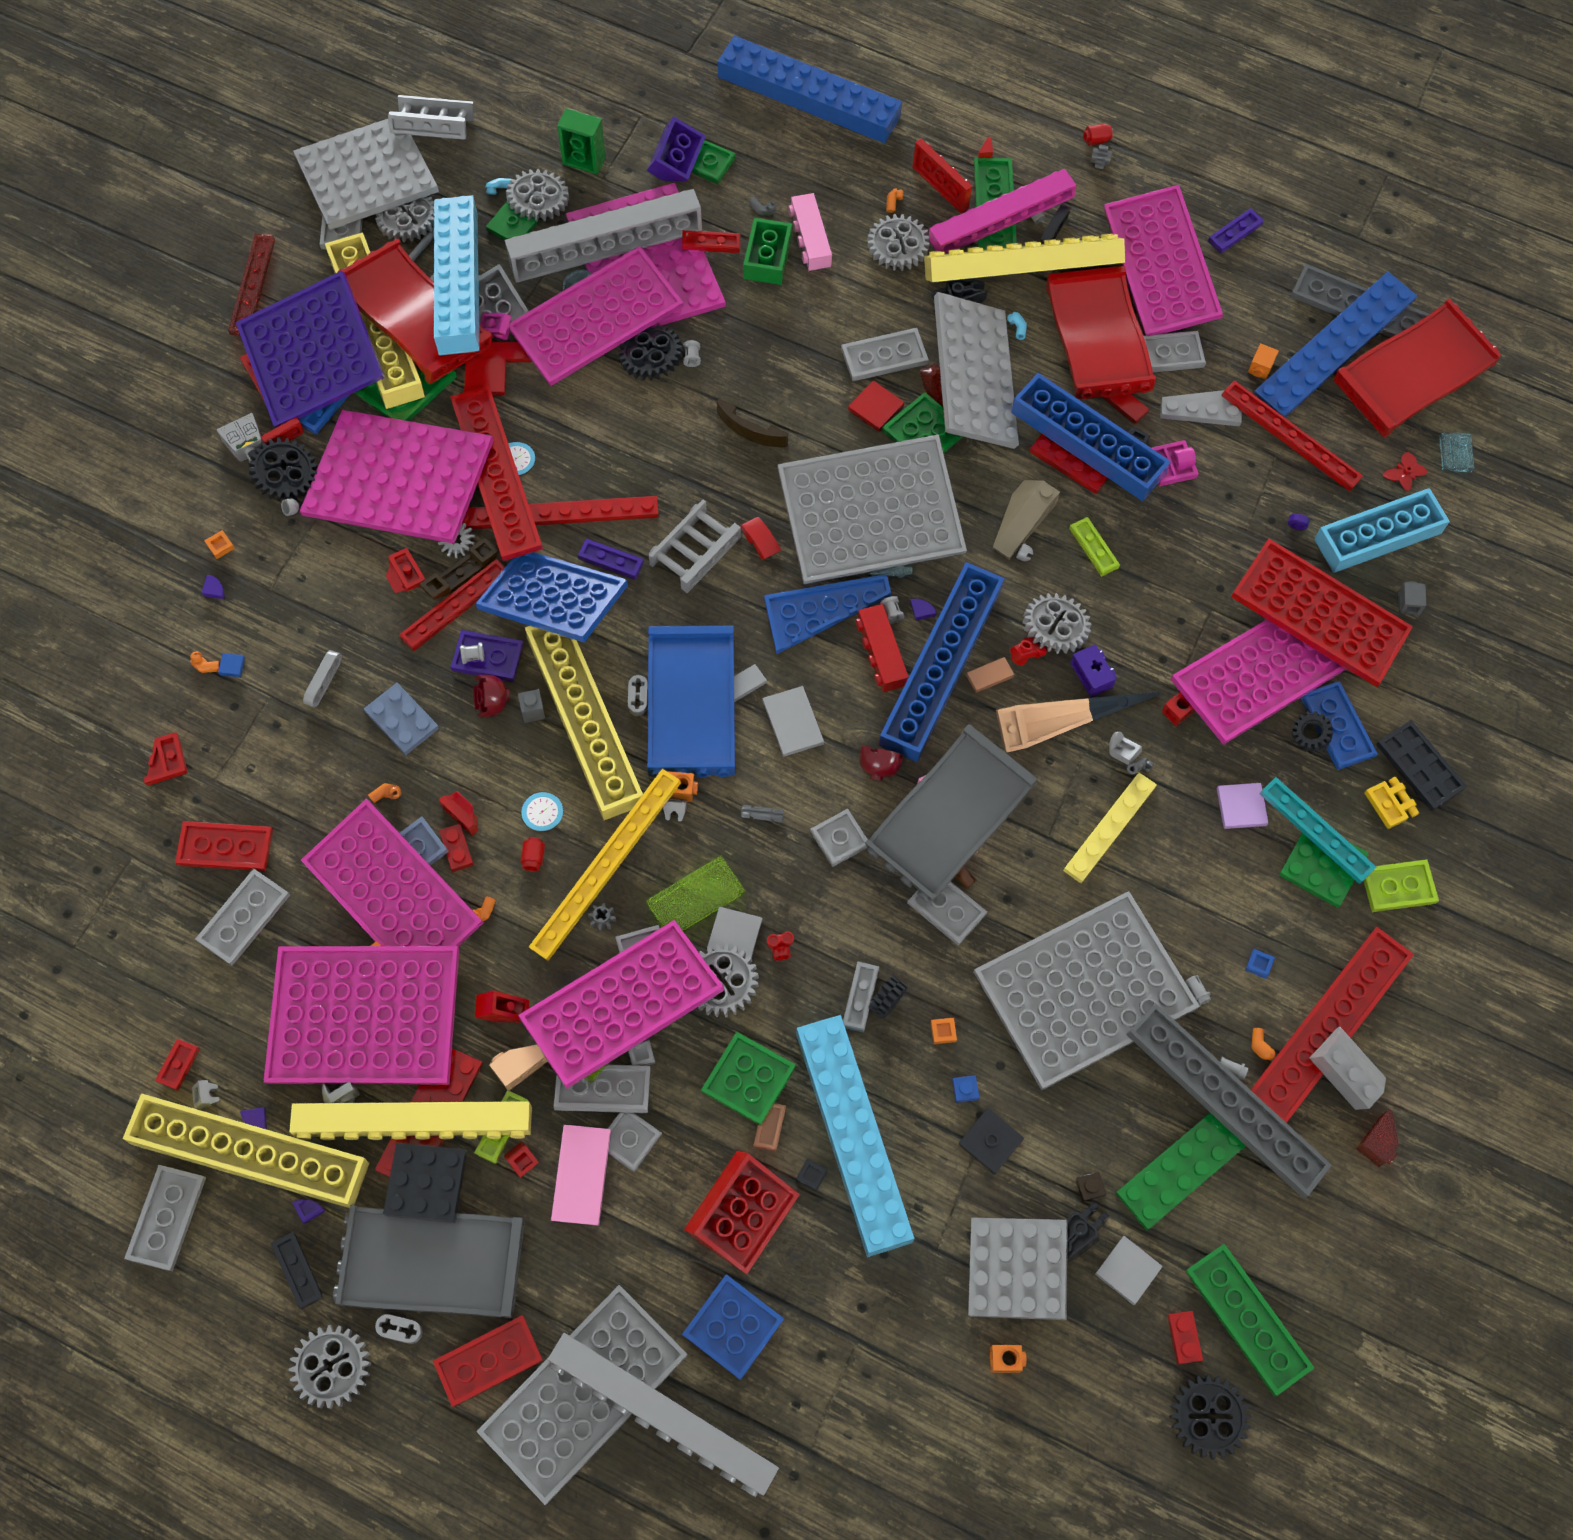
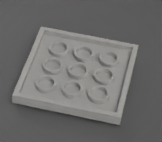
(1018, 1268)

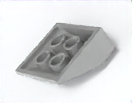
(499, 295)

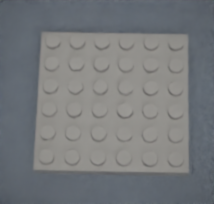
(364, 173)

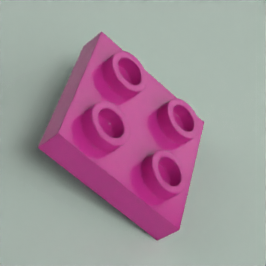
(1182, 462)

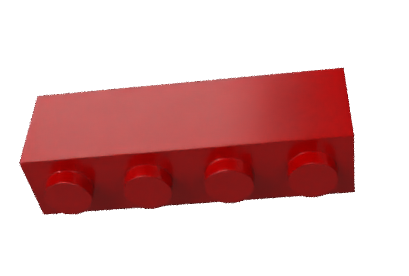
(882, 648)

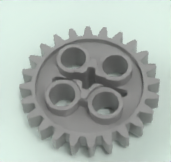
(537, 195)
(411, 222)
(889, 245)
(1069, 632)
(738, 969)
(319, 1347)

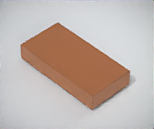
(990, 675)
(769, 1133)

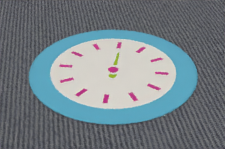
(523, 456)
(542, 811)

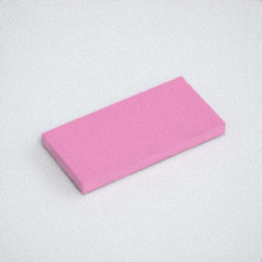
(581, 1175)

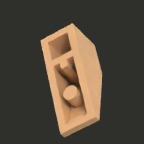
(517, 1065)

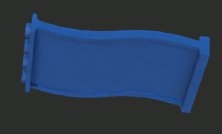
(691, 700)

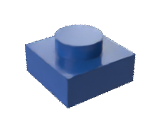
(965, 1089)

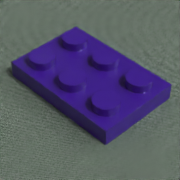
(500, 655)

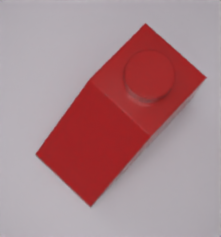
(500, 1007)

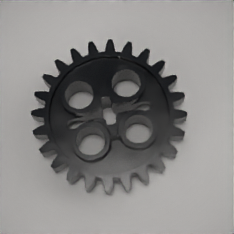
(651, 352)
(280, 453)
(1211, 1440)

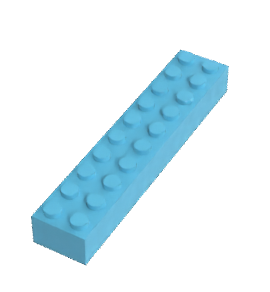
(456, 275)
(854, 1136)

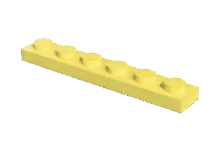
(1109, 828)

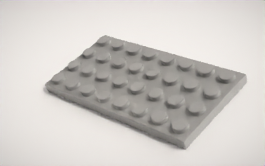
(975, 371)
(556, 1426)

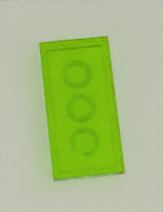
(696, 895)

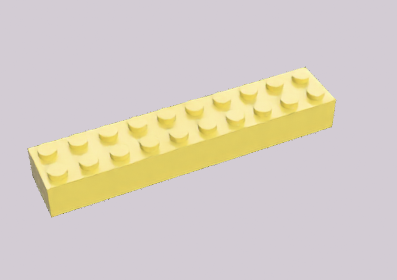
(1024, 259)
(401, 378)
(586, 722)
(246, 1151)

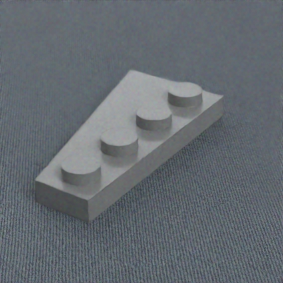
(1201, 407)

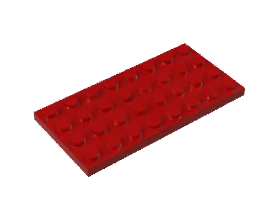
(1322, 612)

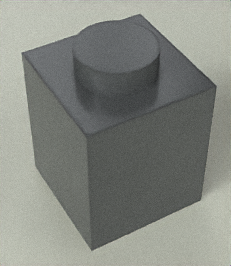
(1412, 598)
(531, 706)

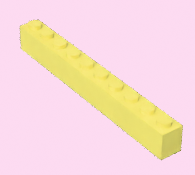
(410, 1119)

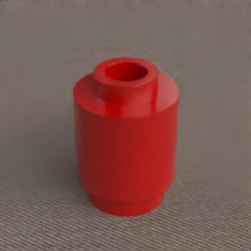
(1097, 134)
(532, 854)

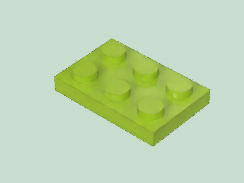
(1400, 886)

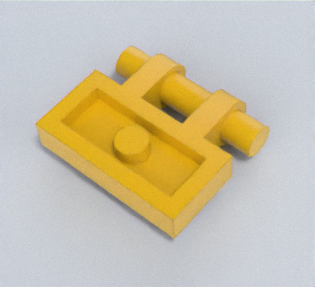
(1387, 805)

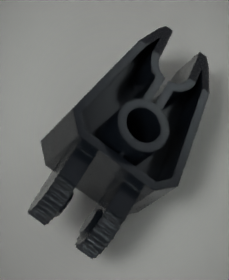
(964, 288)
(1082, 1233)

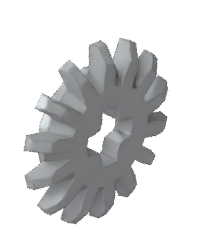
(459, 548)

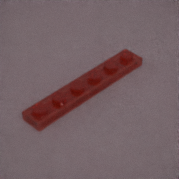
(252, 279)

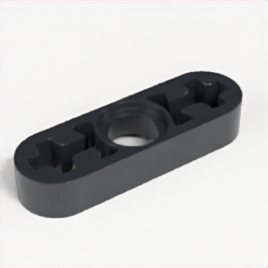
(1056, 223)

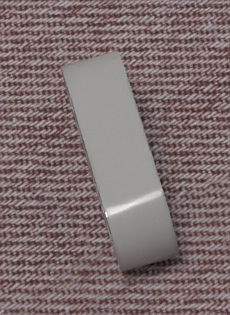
(642, 695)
(400, 1323)

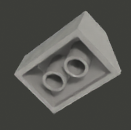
(1349, 1070)

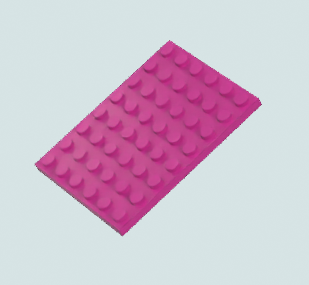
(684, 270)
(397, 476)
(362, 1015)

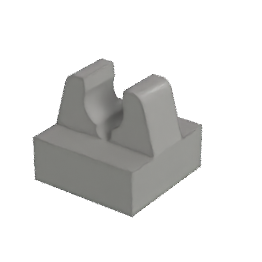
(677, 805)
(201, 1095)

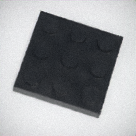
(425, 1182)

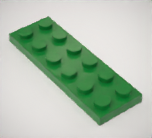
(991, 180)
(1179, 1170)
(1249, 1320)

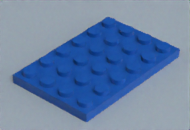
(552, 595)

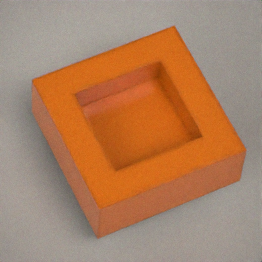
(219, 544)
(943, 1031)

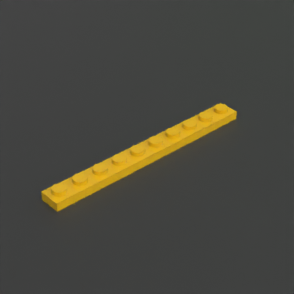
(604, 865)

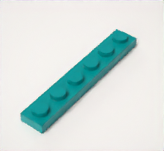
(1318, 830)

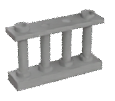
(431, 117)
(704, 563)

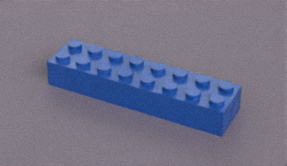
(1090, 436)

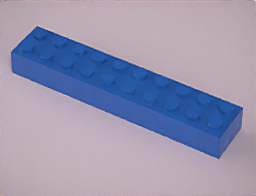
(809, 89)
(941, 662)

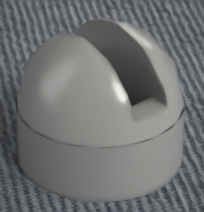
(290, 507)
(1023, 552)

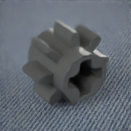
(1101, 156)
(599, 922)

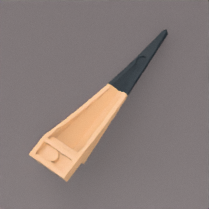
(1033, 723)

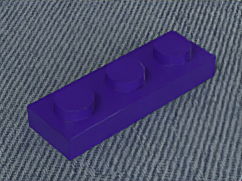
(1235, 230)
(610, 559)

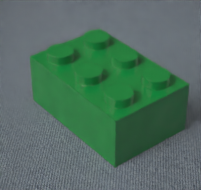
(581, 141)
(767, 251)

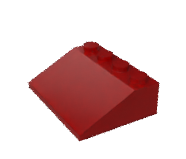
(742, 1211)

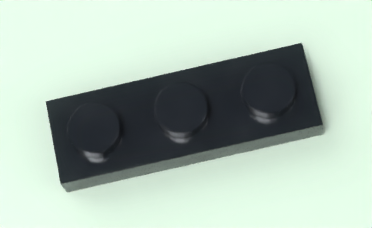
(297, 1270)

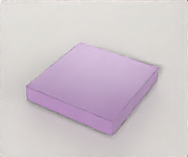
(1242, 806)

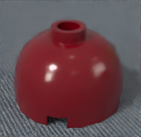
(490, 695)
(880, 762)

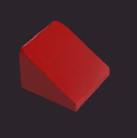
(987, 149)
(521, 1159)

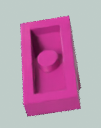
(496, 324)

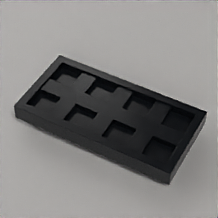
(1421, 765)

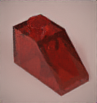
(932, 382)
(1380, 1140)

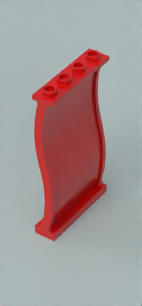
(401, 304)
(1100, 333)
(1417, 367)

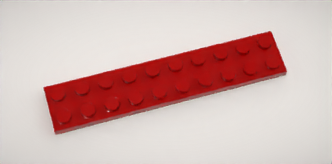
(499, 479)
(1343, 1005)

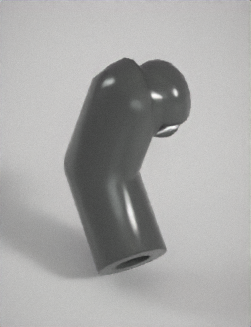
(767, 210)
(1141, 764)

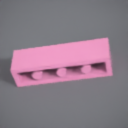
(810, 232)

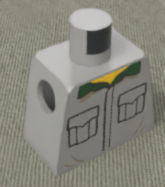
(241, 437)

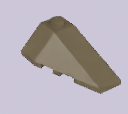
(1024, 513)

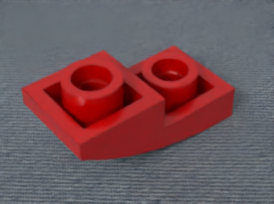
(761, 537)

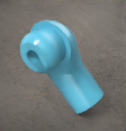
(496, 183)
(1018, 320)

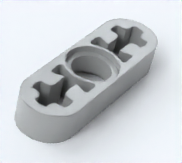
(322, 678)

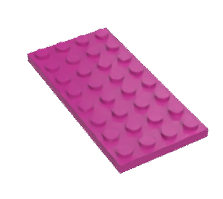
(1163, 261)
(595, 315)
(1252, 679)
(389, 884)
(620, 1003)

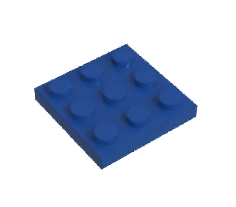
(733, 1327)

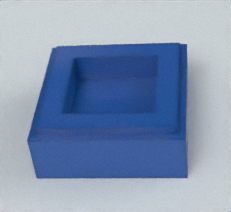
(231, 665)
(1259, 963)

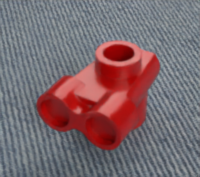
(1026, 650)
(780, 945)

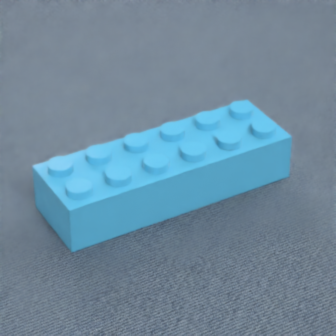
(1381, 530)

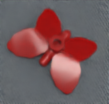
(1407, 471)

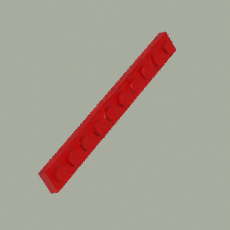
(576, 511)

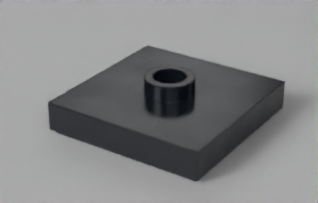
(991, 1141)

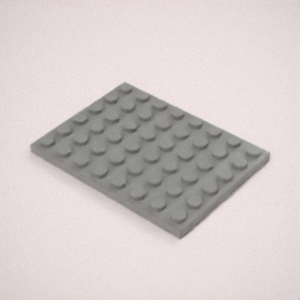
(871, 509)
(1083, 989)

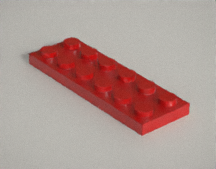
(462, 1076)

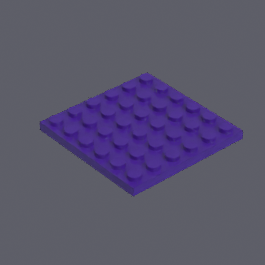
(310, 349)

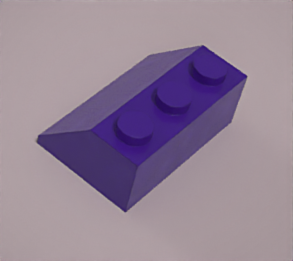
(676, 152)

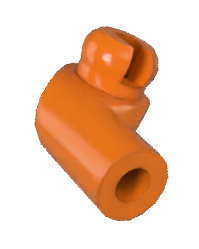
(891, 200)
(202, 665)
(385, 791)
(486, 909)
(1261, 1048)

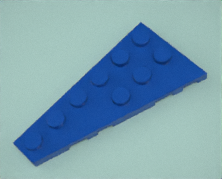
(811, 610)

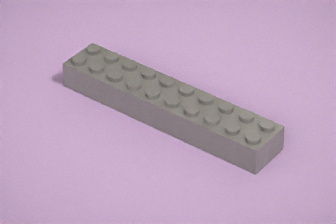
(603, 235)
(663, 1414)

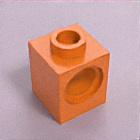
(1263, 361)
(687, 779)
(997, 1364)

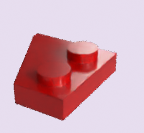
(166, 760)

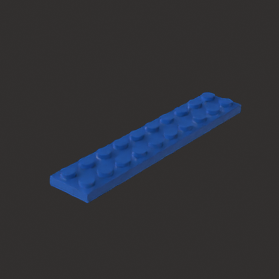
(1335, 344)

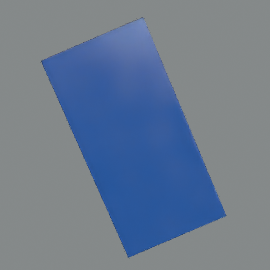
(1349, 740)

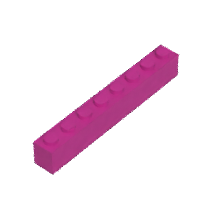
(1002, 212)

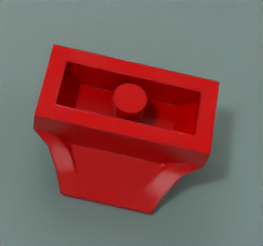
(403, 572)
(461, 811)

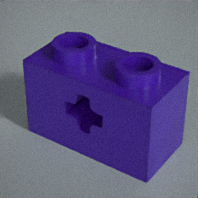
(1093, 670)

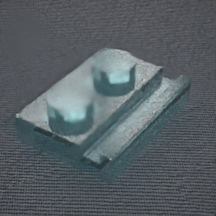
(1457, 452)

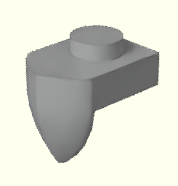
(1123, 749)
(344, 1094)

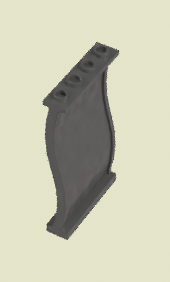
(950, 814)
(430, 1264)

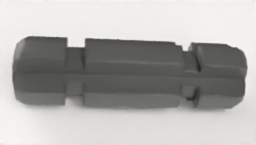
(762, 813)

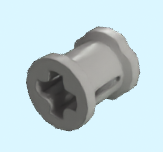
(691, 353)
(892, 609)
(472, 653)

